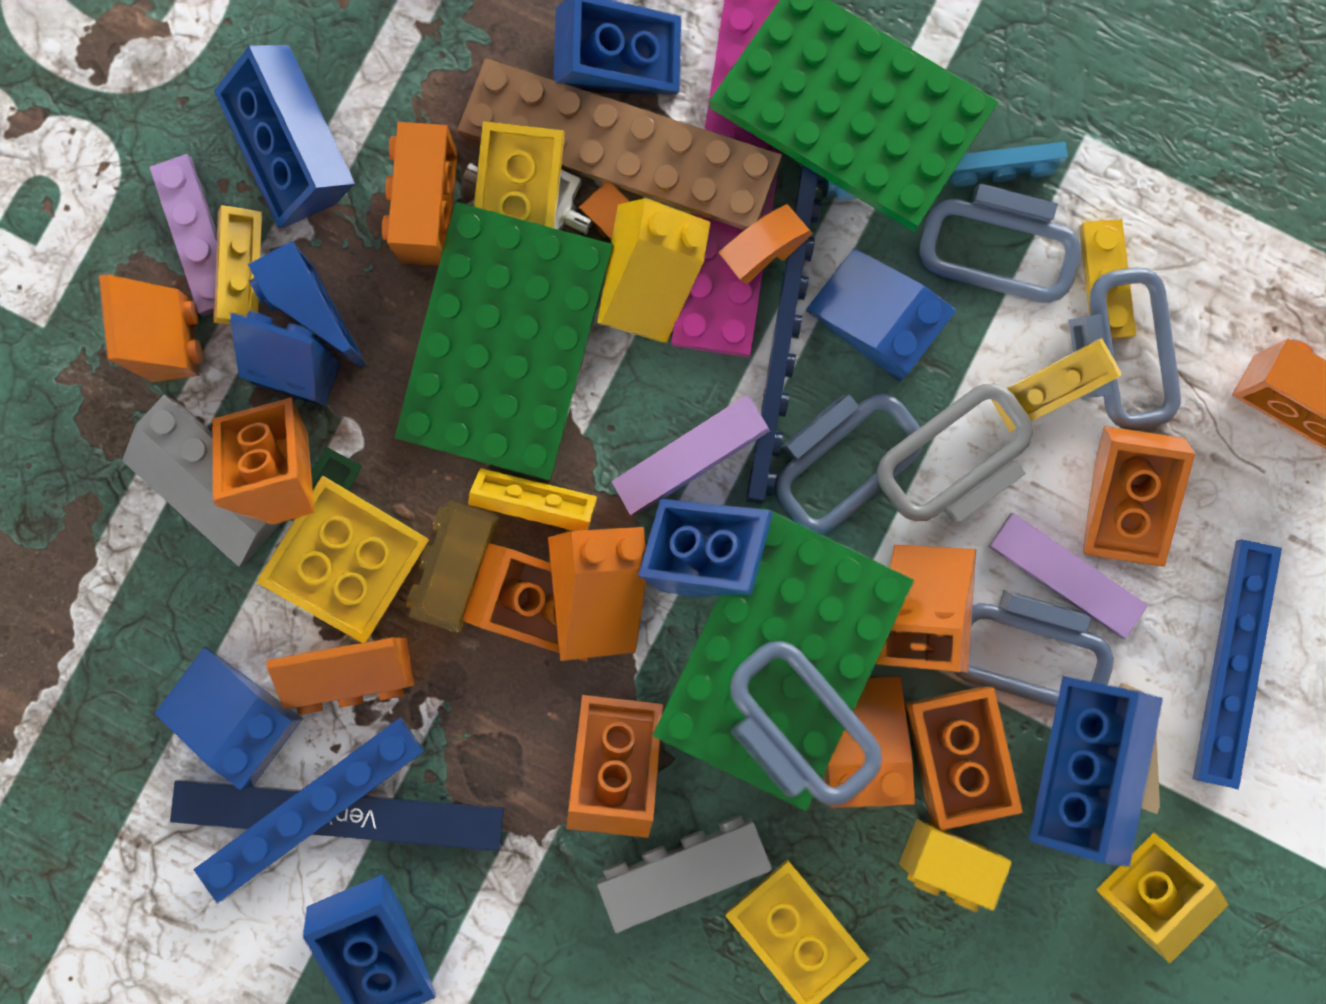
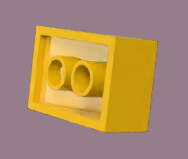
(651, 268)

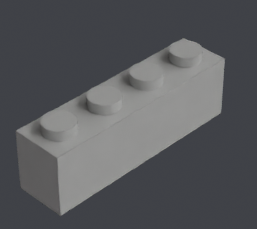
(682, 874)

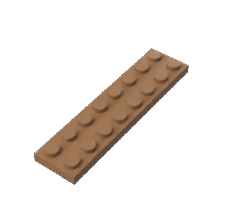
(630, 145)

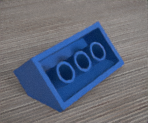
(283, 134)
(1096, 771)

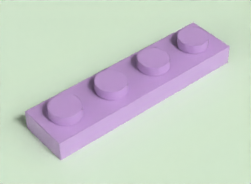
(190, 226)

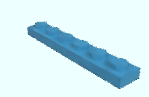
(996, 164)

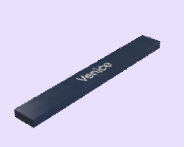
(366, 819)

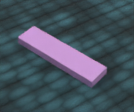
(690, 455)
(1068, 576)

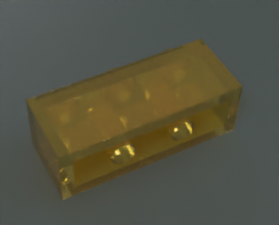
(451, 565)

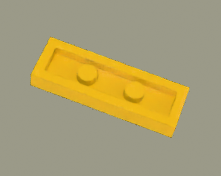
(236, 247)
(1103, 252)
(1062, 381)
(532, 500)

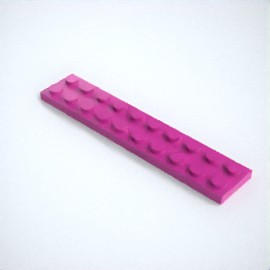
(720, 306)

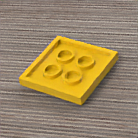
(343, 560)

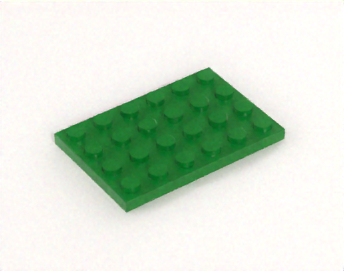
(854, 106)
(503, 341)
(804, 594)

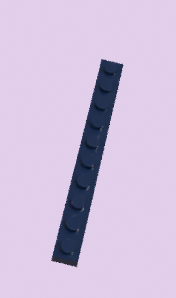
(786, 327)

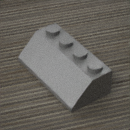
(176, 460)

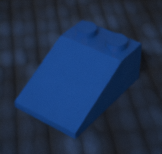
(617, 47)
(293, 287)
(880, 312)
(704, 548)
(227, 719)
(367, 946)

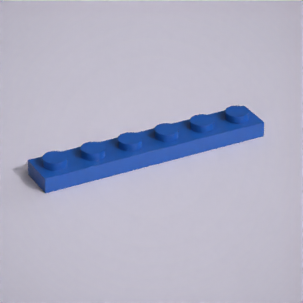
(1237, 664)
(308, 810)

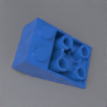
(283, 359)

